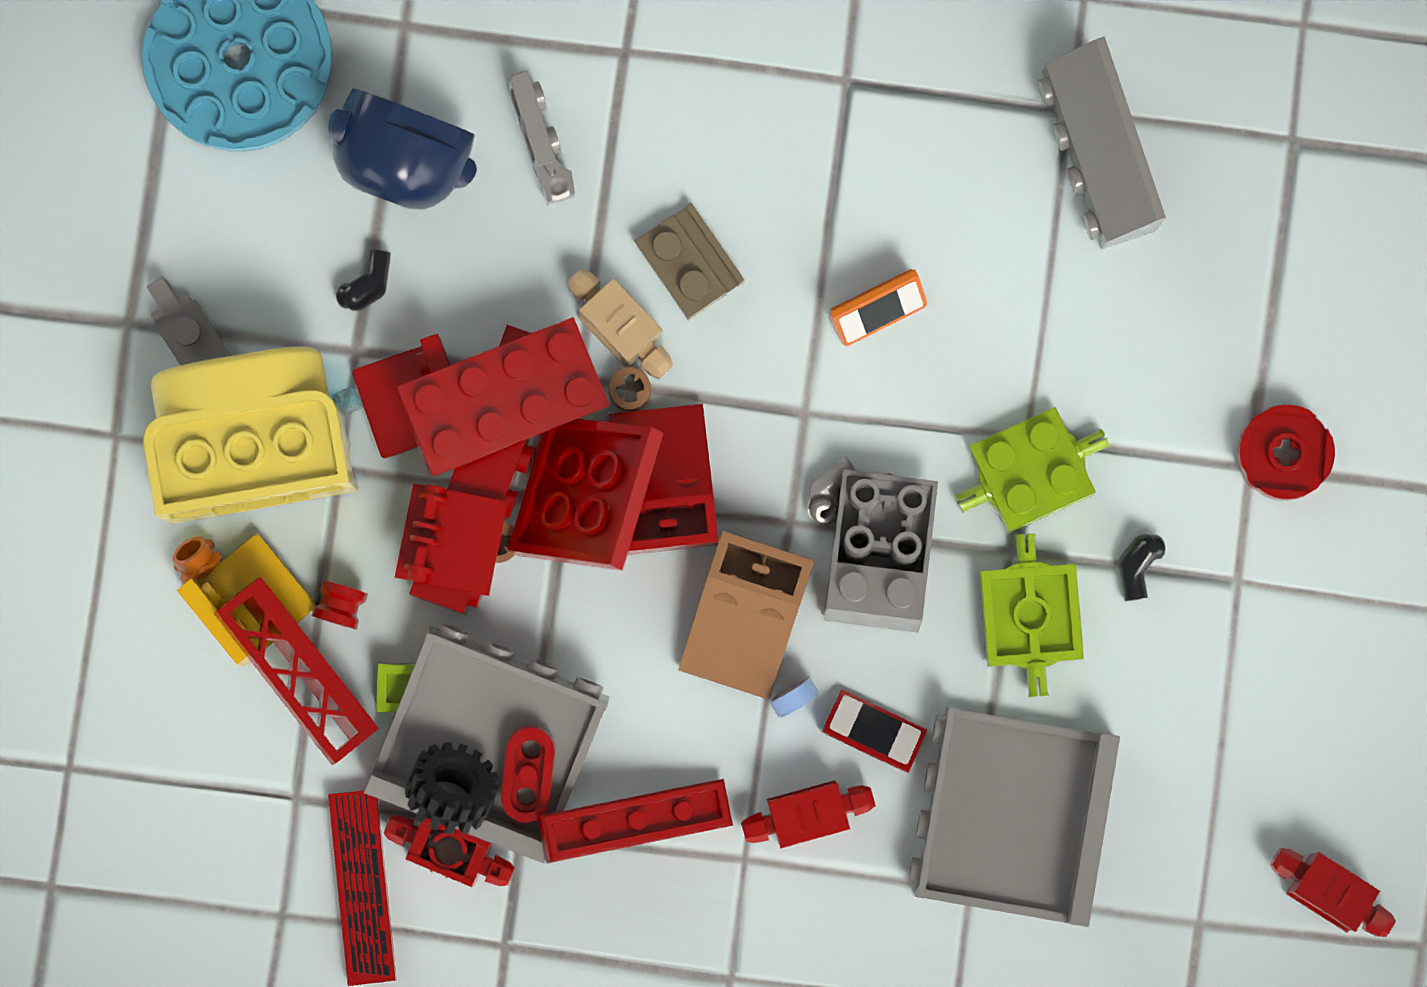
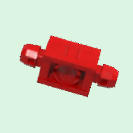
(808, 814)
(496, 870)
(1332, 892)

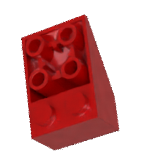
(679, 495)

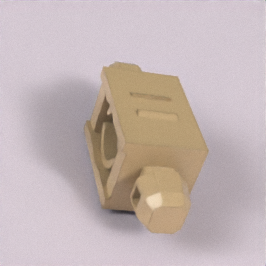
(620, 323)

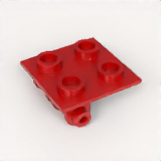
(451, 539)

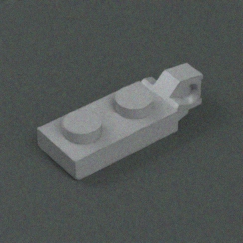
(540, 141)
(184, 325)

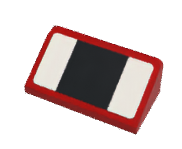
(874, 731)

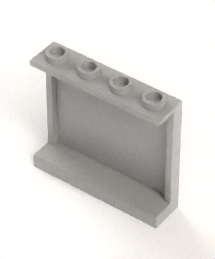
(479, 701)
(1014, 816)

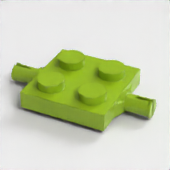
(1032, 470)
(1031, 615)

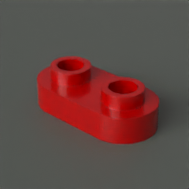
(528, 772)

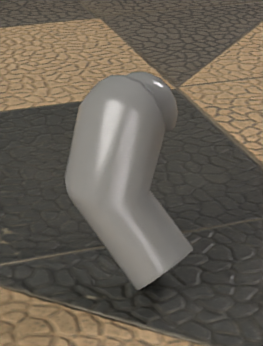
(824, 492)

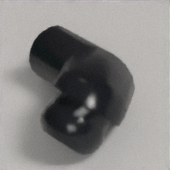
(368, 287)
(1134, 563)

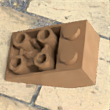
(745, 615)

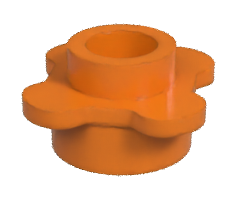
(195, 559)

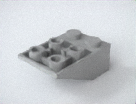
(881, 551)

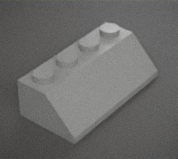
(1101, 145)

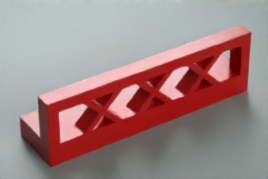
(305, 663)

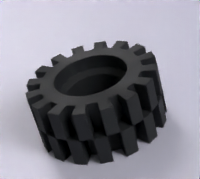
(446, 807)

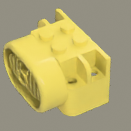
(245, 435)

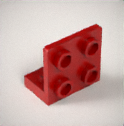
(379, 398)

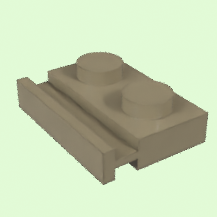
(689, 261)

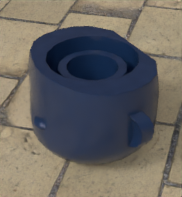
(399, 151)

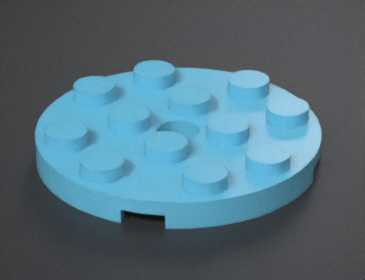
(231, 106)

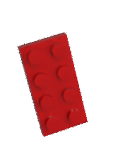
(501, 397)

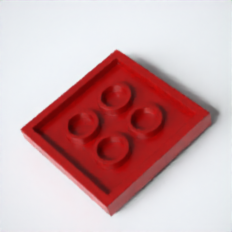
(586, 493)

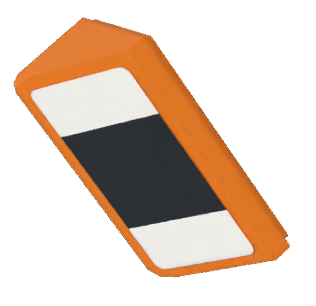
(878, 307)

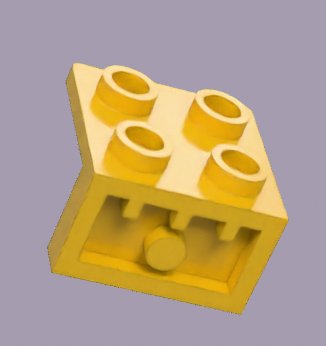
(230, 576)

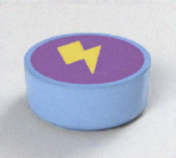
(794, 697)

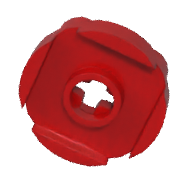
(1305, 434)

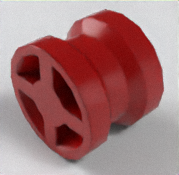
(339, 604)

